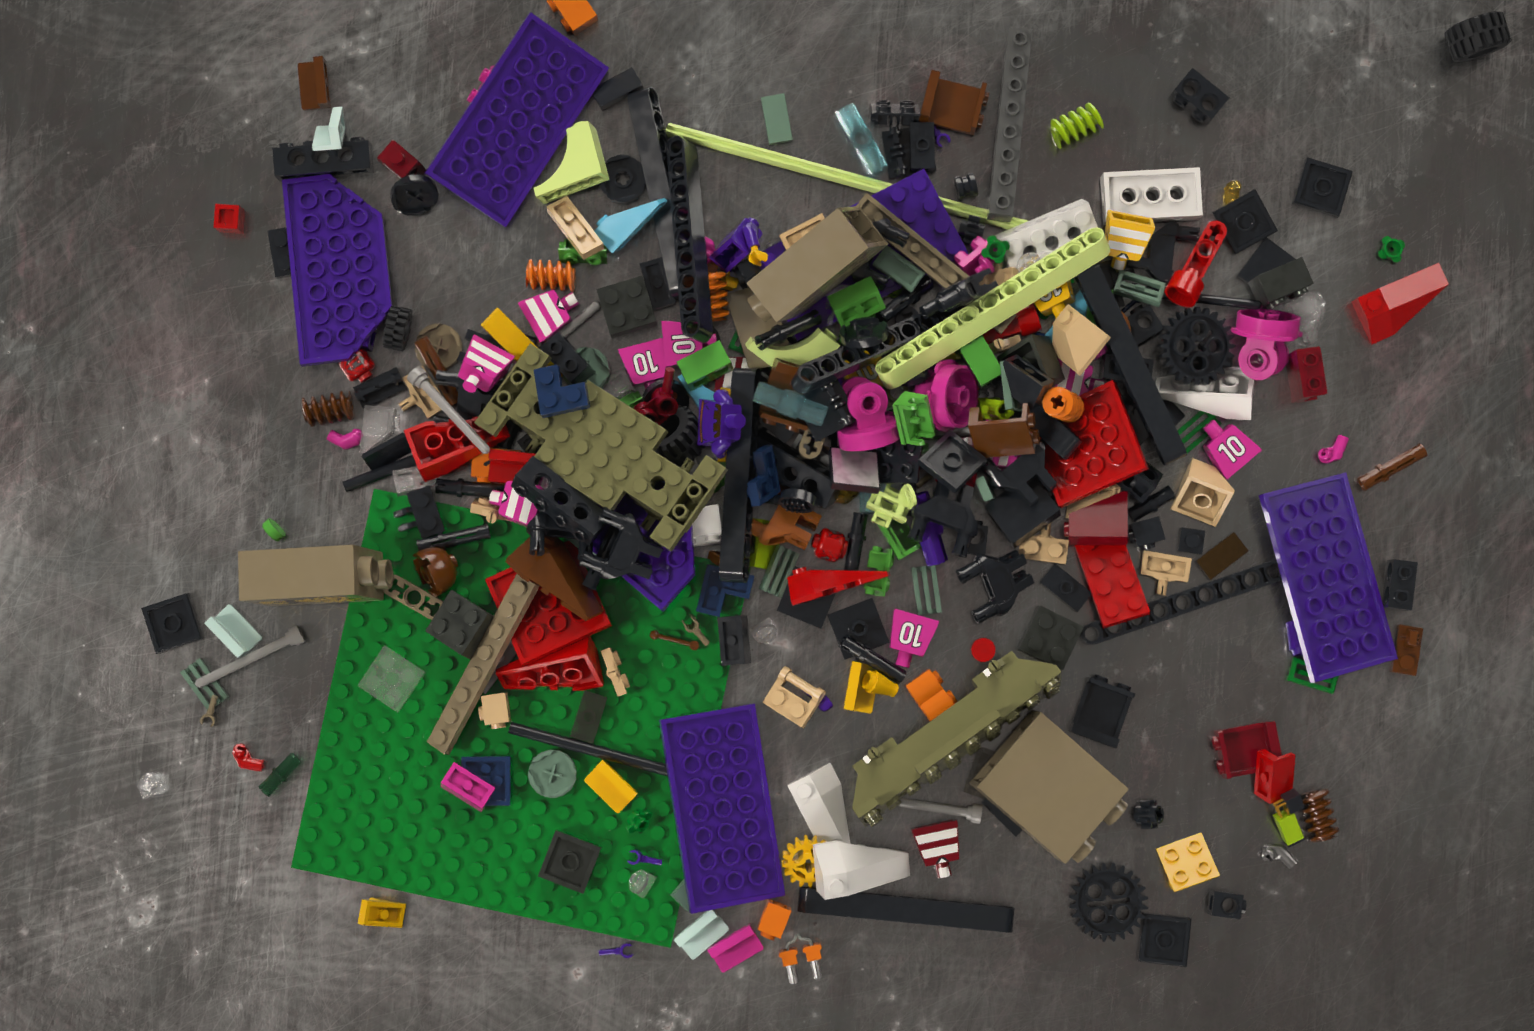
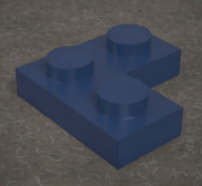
(555, 398)
(766, 483)
(714, 591)
(496, 772)

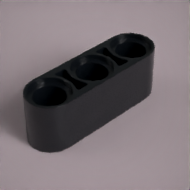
(1055, 433)

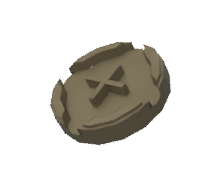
(445, 342)

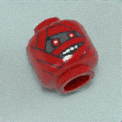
(358, 367)
(829, 545)

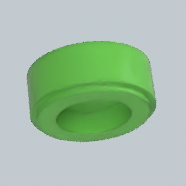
(273, 530)

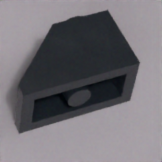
(1026, 382)

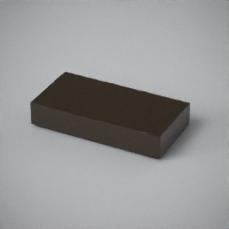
(1221, 556)

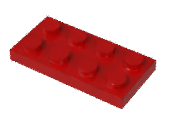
(1112, 583)

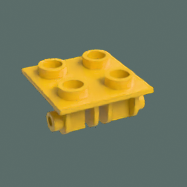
(1187, 862)

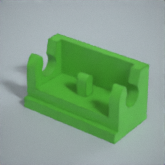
(856, 301)
(981, 361)
(705, 365)
(913, 418)
(897, 539)

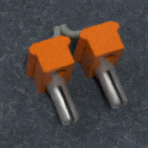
(790, 959)

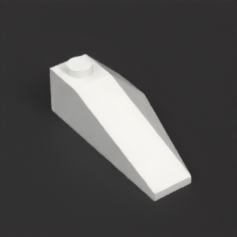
(1227, 397)
(822, 804)
(852, 868)

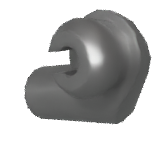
(1279, 852)

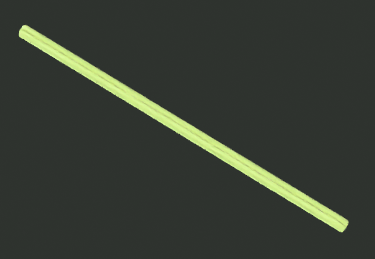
(819, 170)

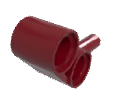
(660, 412)

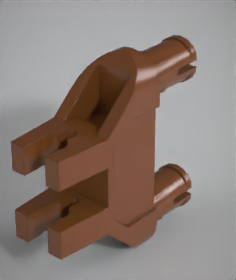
(783, 527)

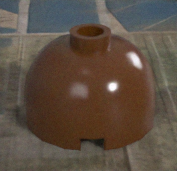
(436, 569)

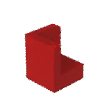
(229, 218)

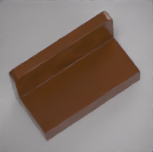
(314, 84)

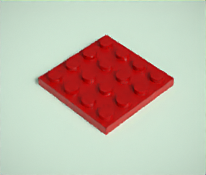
(1107, 448)
(546, 623)

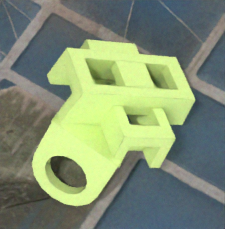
(902, 500)

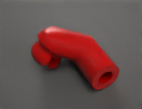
(245, 760)

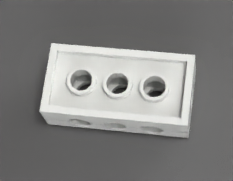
(1160, 182)
(1050, 224)

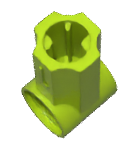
(993, 408)

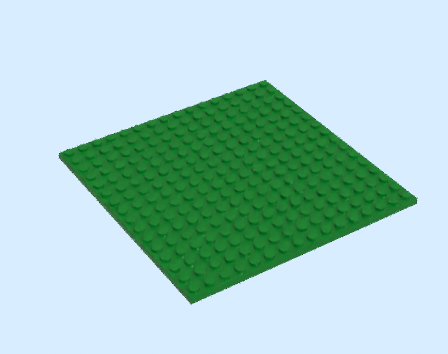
(376, 782)

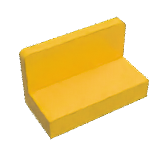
(856, 697)
(610, 786)

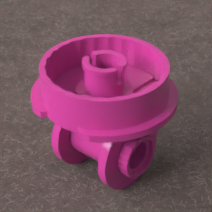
(1265, 342)
(951, 394)
(873, 424)

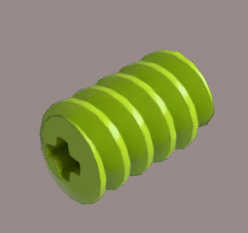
(1075, 124)

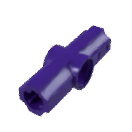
(932, 542)

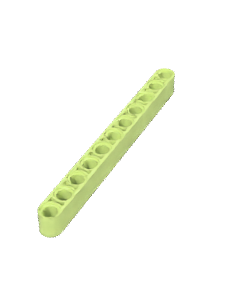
(993, 308)

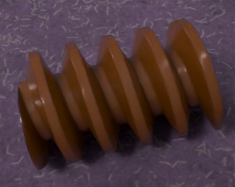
(328, 409)
(1319, 815)

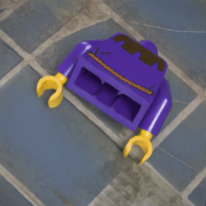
(737, 246)
(719, 423)

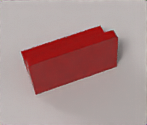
(506, 464)
(1273, 775)

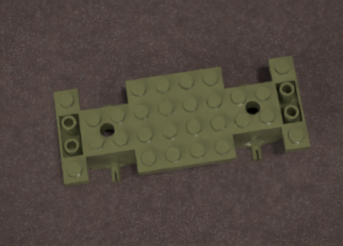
(605, 451)
(998, 698)

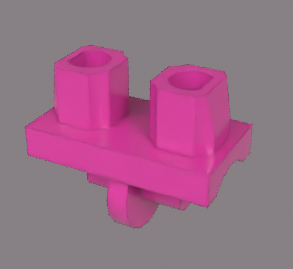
(974, 261)

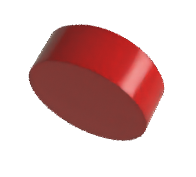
(983, 649)

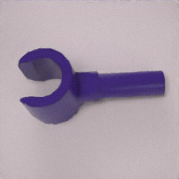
(938, 134)
(825, 704)
(644, 859)
(617, 951)

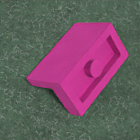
(467, 787)
(735, 948)

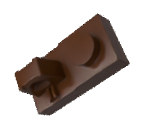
(1407, 647)

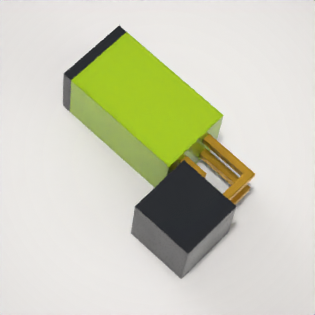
(1286, 819)

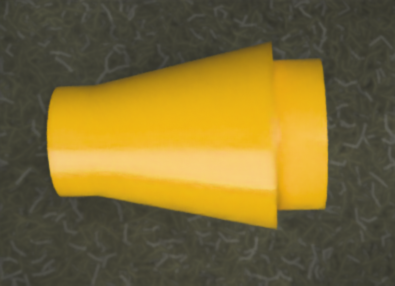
(877, 683)

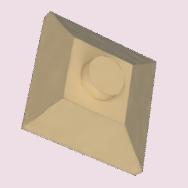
(1077, 339)
(1203, 493)

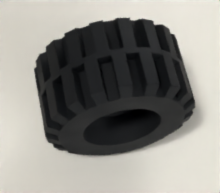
(1478, 36)
(681, 437)

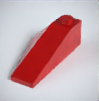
(1393, 305)
(444, 447)
(814, 584)
(570, 667)

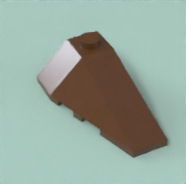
(556, 575)

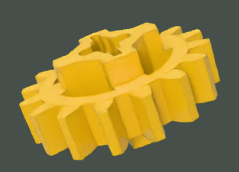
(797, 862)

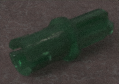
(279, 774)

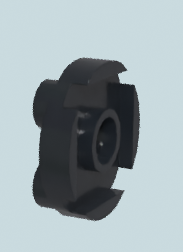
(634, 187)

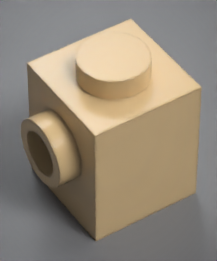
(495, 710)

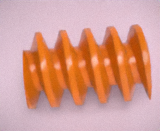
(550, 275)
(716, 294)
(1063, 404)

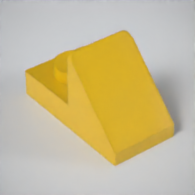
(381, 913)

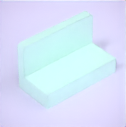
(331, 135)
(234, 631)
(701, 933)

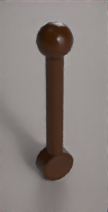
(694, 645)

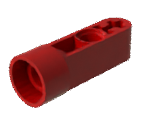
(1187, 283)
(1025, 322)

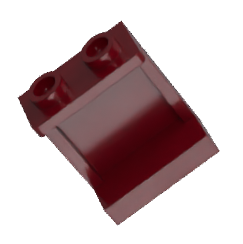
(1306, 374)
(1239, 747)

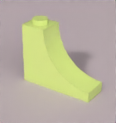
(580, 168)
(812, 347)

